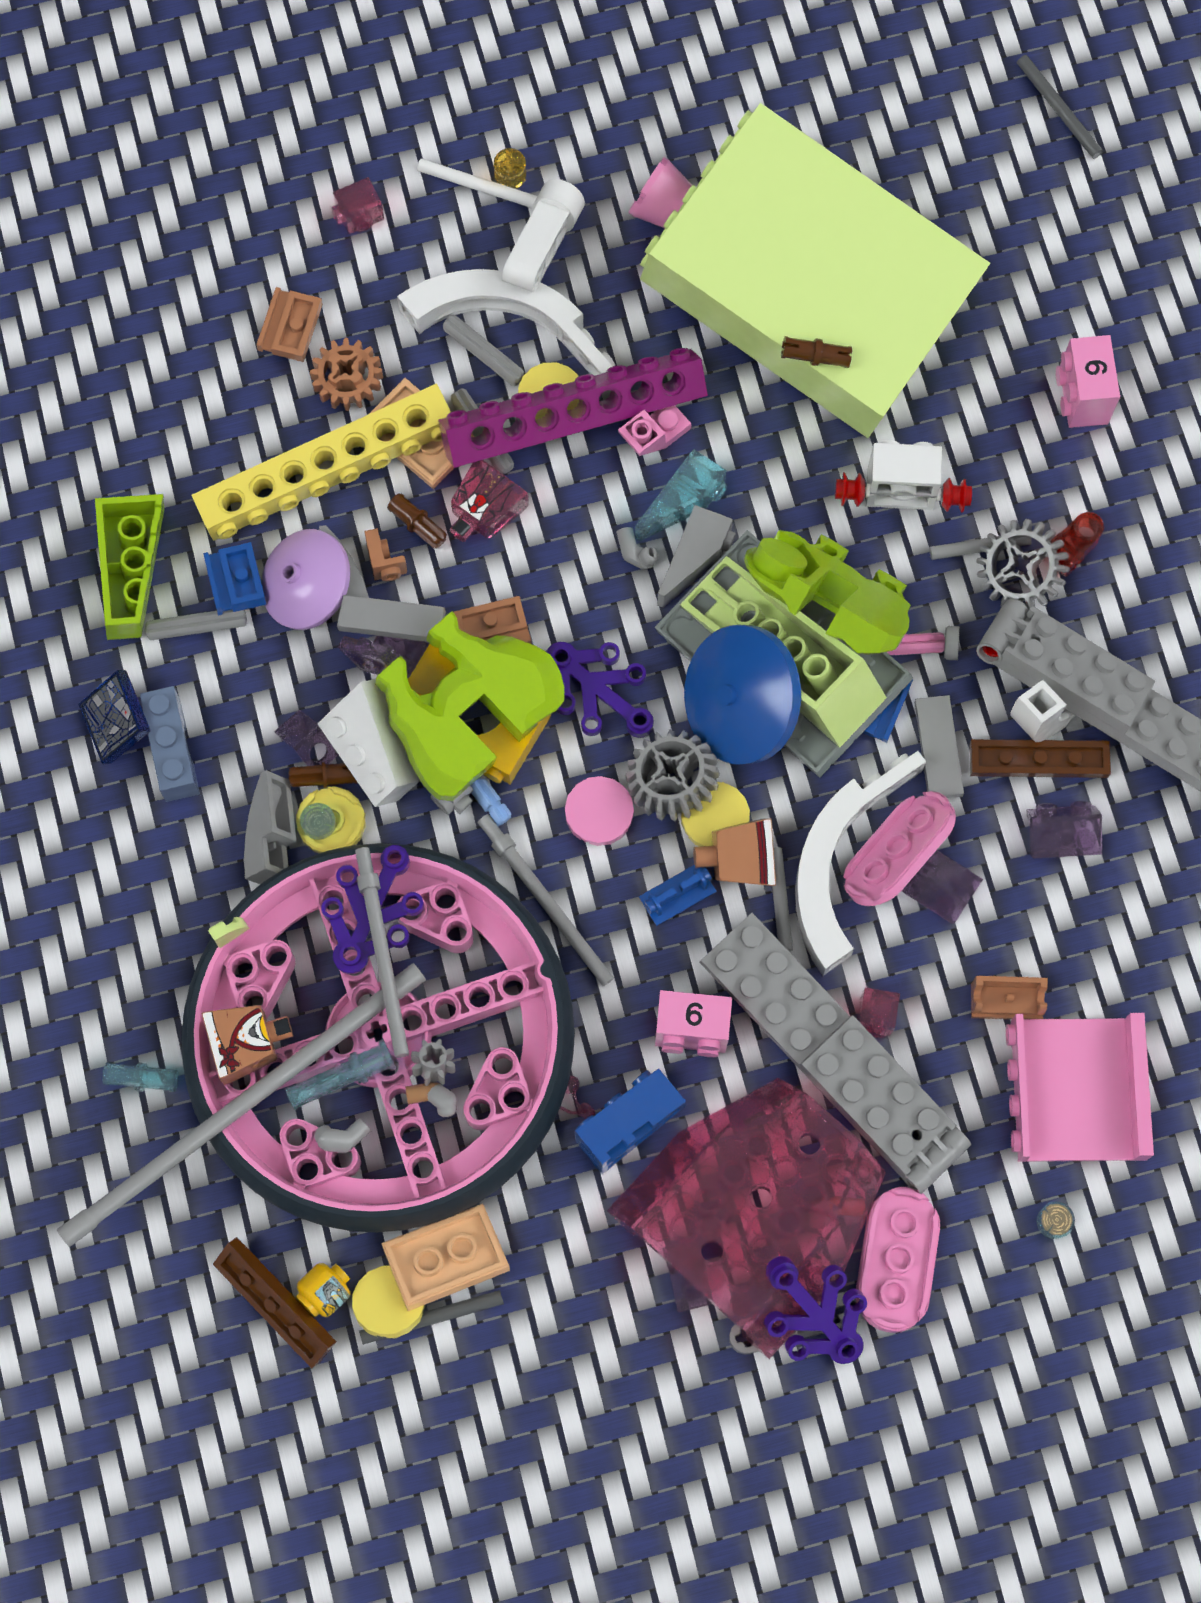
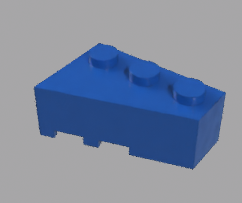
(628, 1119)

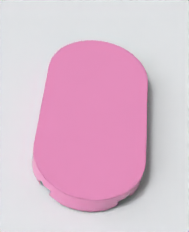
(899, 848)
(898, 1259)

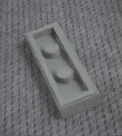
(388, 618)
(939, 746)

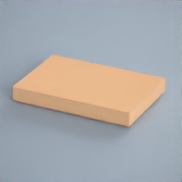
(430, 461)
(445, 1257)

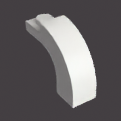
(1041, 712)

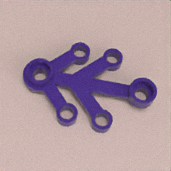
(595, 683)
(362, 930)
(819, 1316)

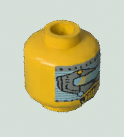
(323, 1289)

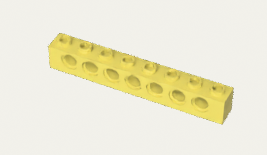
(306, 459)

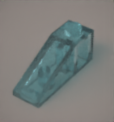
(693, 484)

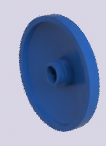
(742, 694)

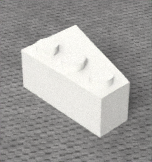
(368, 745)

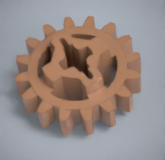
(346, 377)

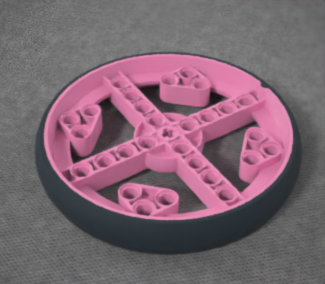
(509, 1133)

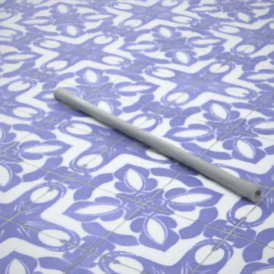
(89, 1218)

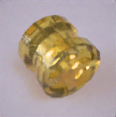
(510, 160)

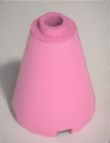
(661, 194)

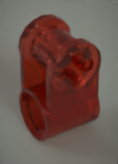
(1075, 543)

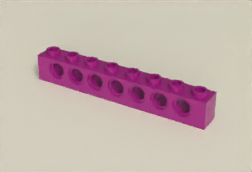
(685, 385)

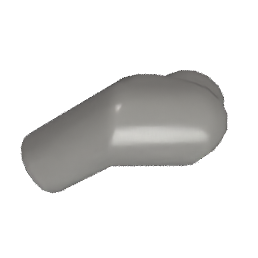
(634, 554)
(341, 1140)

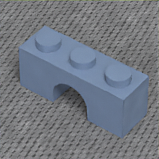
(168, 744)

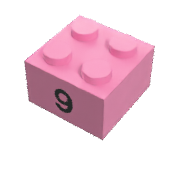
(1088, 381)
(693, 1023)

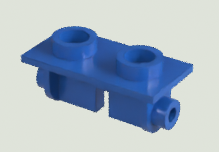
(677, 894)

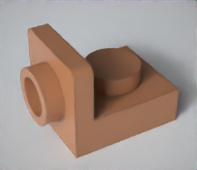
(382, 564)

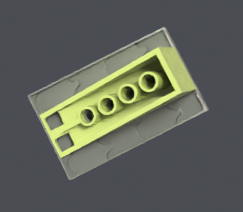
(838, 686)

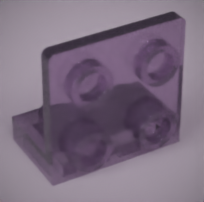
(380, 653)

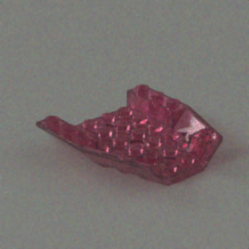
(702, 1195)

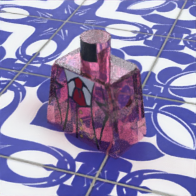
(486, 502)

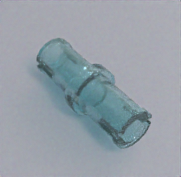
(140, 1077)

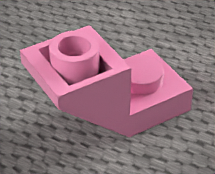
(655, 431)

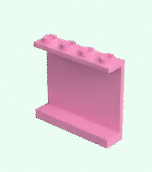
(1080, 1089)

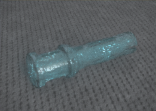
(357, 1068)

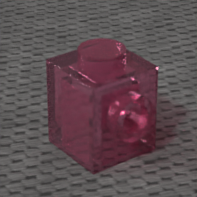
(357, 206)
(878, 1011)

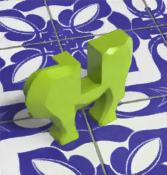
(868, 612)
(505, 673)

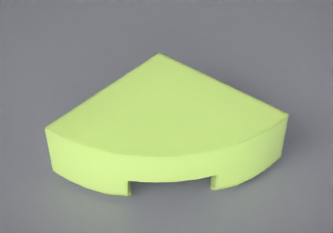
(224, 933)

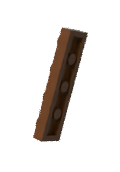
(1040, 759)
(274, 1302)

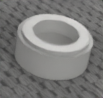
(951, 643)

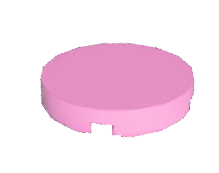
(599, 810)

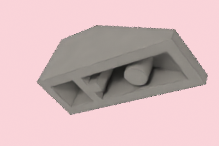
(697, 551)

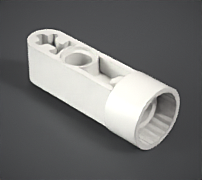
(551, 217)

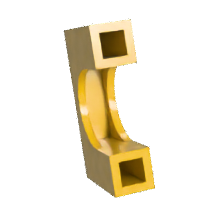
(500, 741)

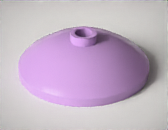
(317, 582)

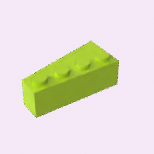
(127, 553)

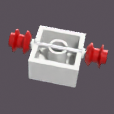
(904, 479)

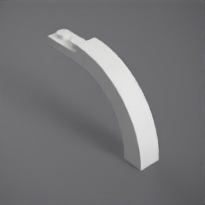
(484, 290)
(813, 903)

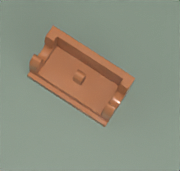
(1006, 996)

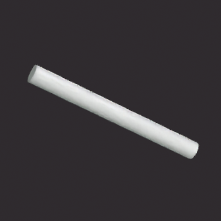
(476, 183)

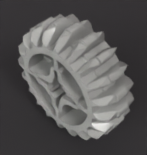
(1037, 556)
(689, 756)

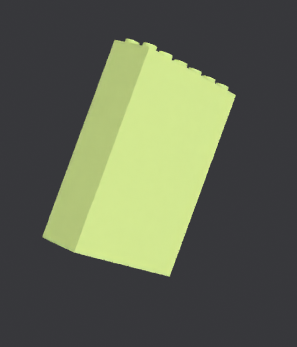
(806, 251)

